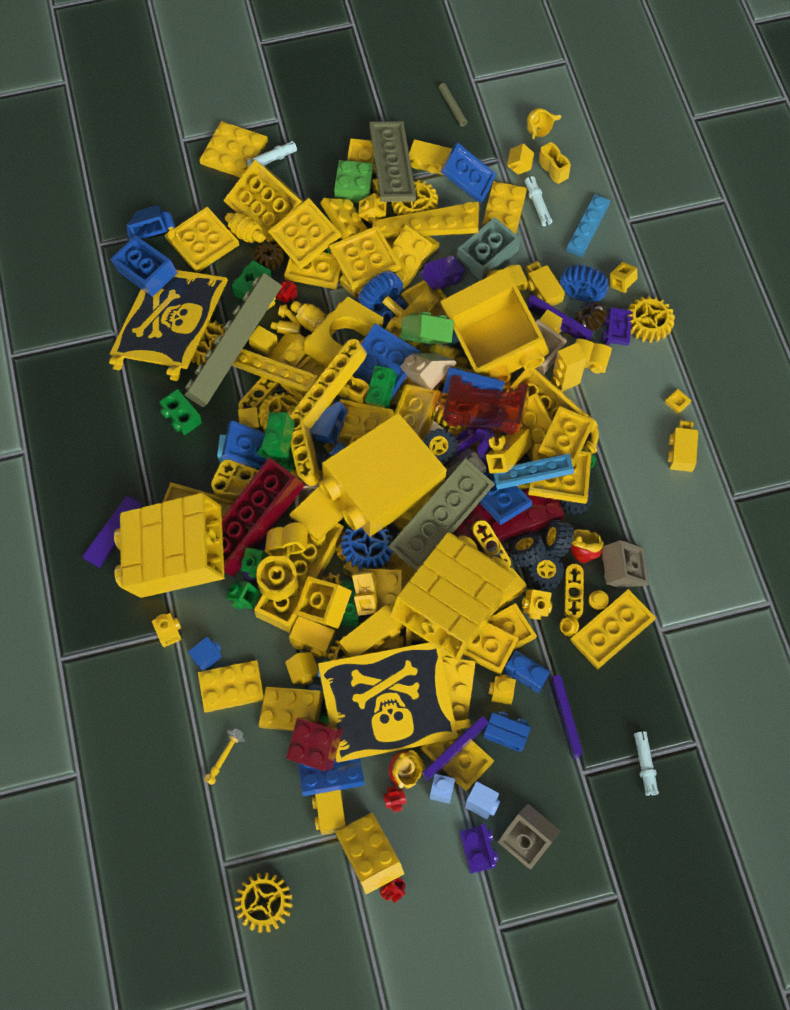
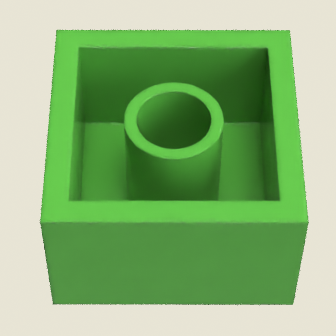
(354, 180)
(427, 328)

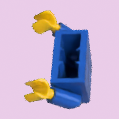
(150, 223)

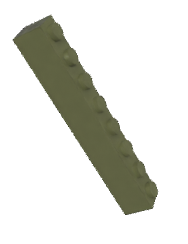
(233, 340)

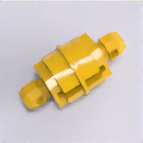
(245, 227)
(308, 315)
(446, 351)

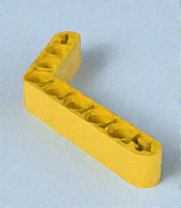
(318, 400)

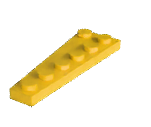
(441, 221)

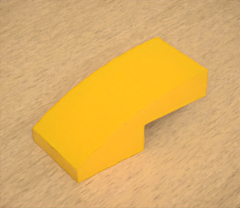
(366, 593)

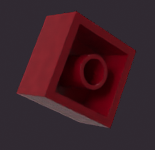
(314, 743)

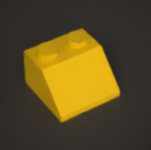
(289, 350)

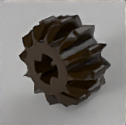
(269, 255)
(592, 315)

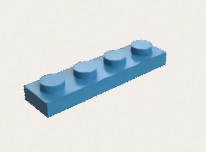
(588, 225)
(535, 471)

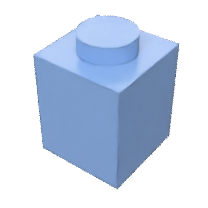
(442, 788)

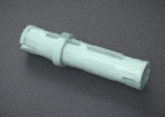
(276, 153)
(535, 195)
(647, 770)

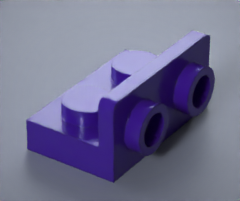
(617, 327)
(484, 447)
(478, 849)

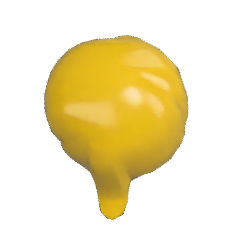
(540, 118)

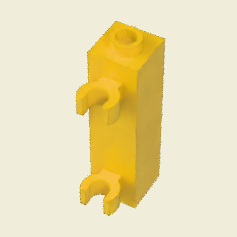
(508, 451)

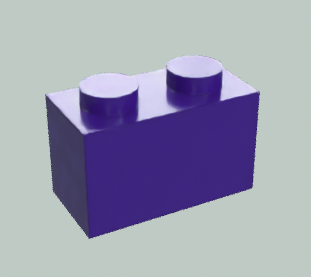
(443, 273)

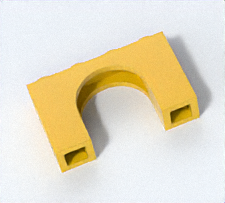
(347, 315)

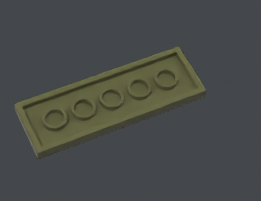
(392, 161)
(441, 514)

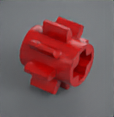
(287, 291)
(394, 798)
(393, 890)

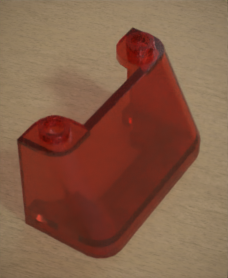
(485, 407)

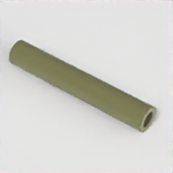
(452, 104)

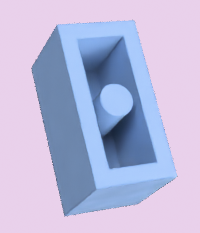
(482, 800)

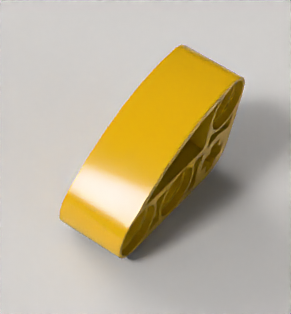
(232, 480)

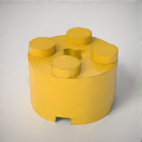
(277, 588)

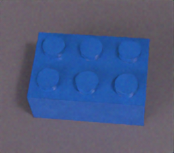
(144, 266)

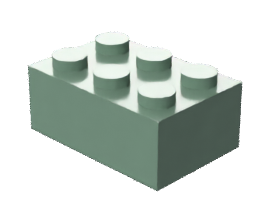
(488, 249)

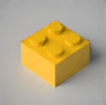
(323, 602)

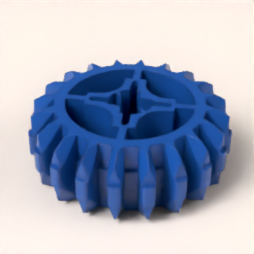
(584, 283)
(378, 288)
(359, 545)

